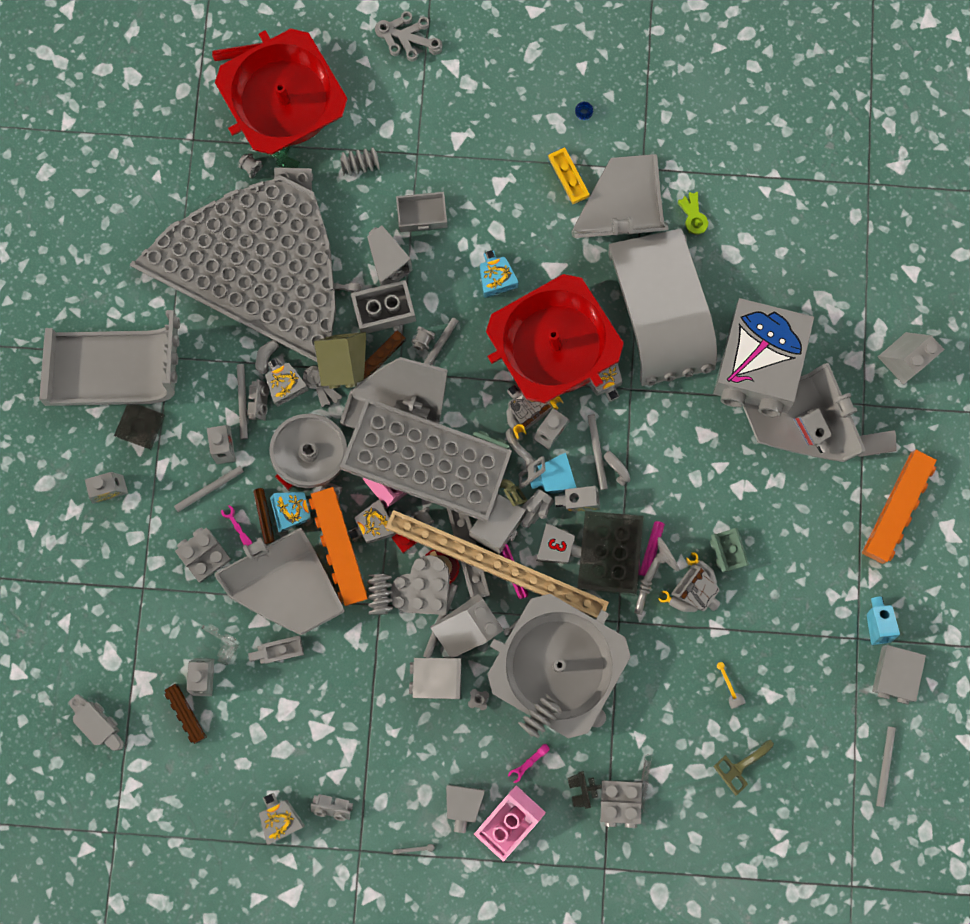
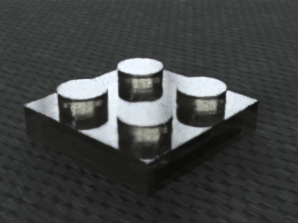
(139, 425)

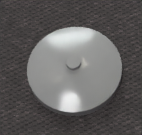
(307, 450)

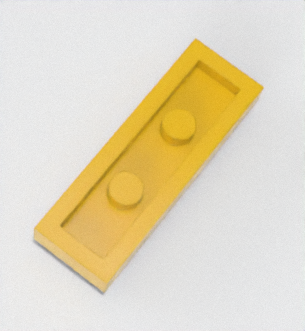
(568, 175)

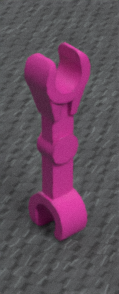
(244, 538)
(529, 762)

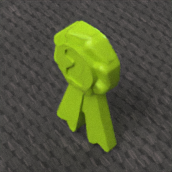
(696, 222)

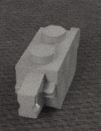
(95, 724)

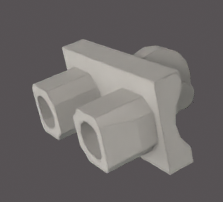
(413, 407)

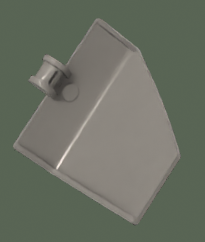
(624, 200)
(398, 382)
(814, 391)

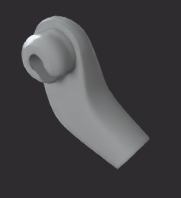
(263, 356)
(618, 466)

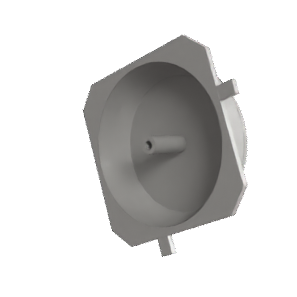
(559, 655)

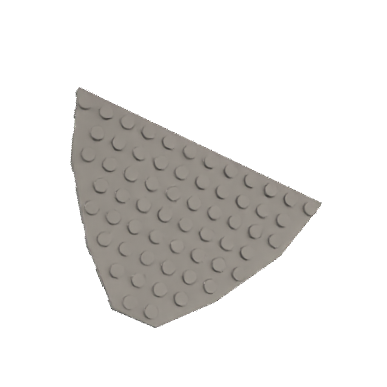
(256, 260)

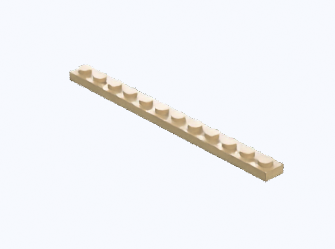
(494, 563)

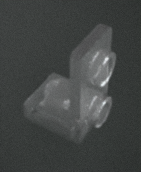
(226, 652)

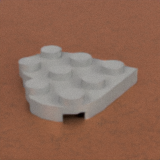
(424, 588)

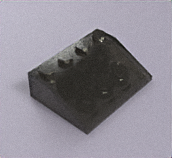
(611, 553)

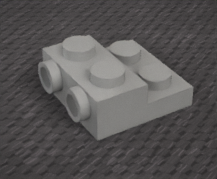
(202, 554)
(621, 803)

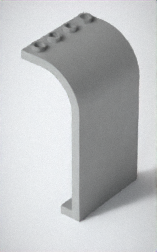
(665, 306)
(110, 366)

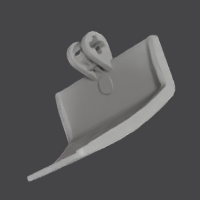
(283, 583)

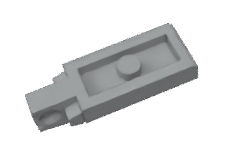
(278, 650)

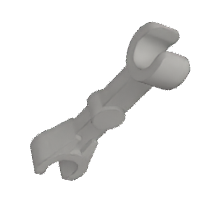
(351, 287)

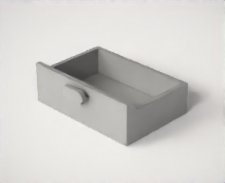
(421, 212)
(500, 526)

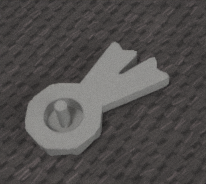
(312, 380)

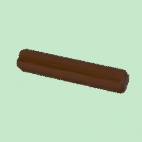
(264, 516)

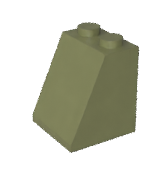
(341, 359)

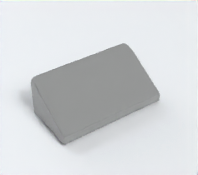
(878, 443)

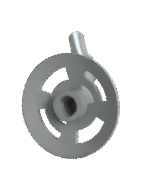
(663, 557)

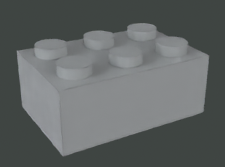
(383, 307)

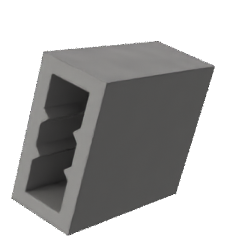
(898, 674)

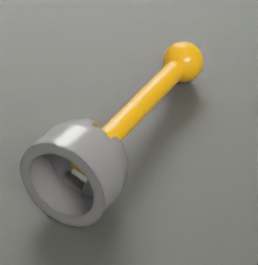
(735, 699)

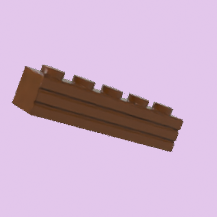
(383, 353)
(184, 714)

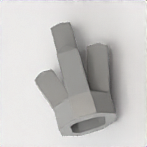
(536, 507)

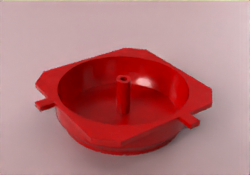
(280, 91)
(554, 339)

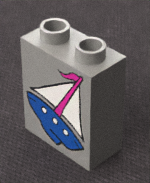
(763, 357)

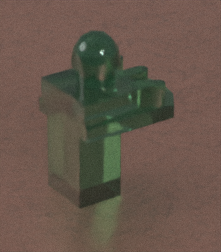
(283, 160)

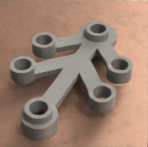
(406, 35)

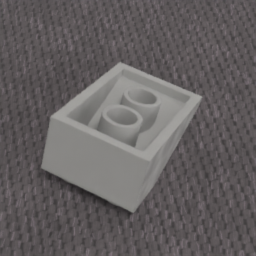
(467, 627)

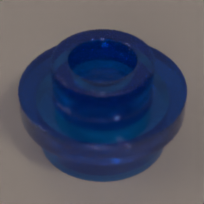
(584, 106)

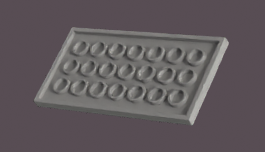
(426, 460)

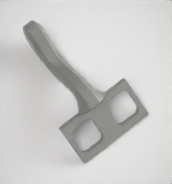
(530, 462)

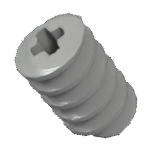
(359, 161)
(379, 594)
(540, 717)

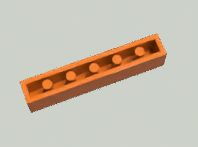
(899, 507)
(339, 546)

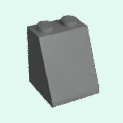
(388, 257)
(910, 355)
(436, 678)

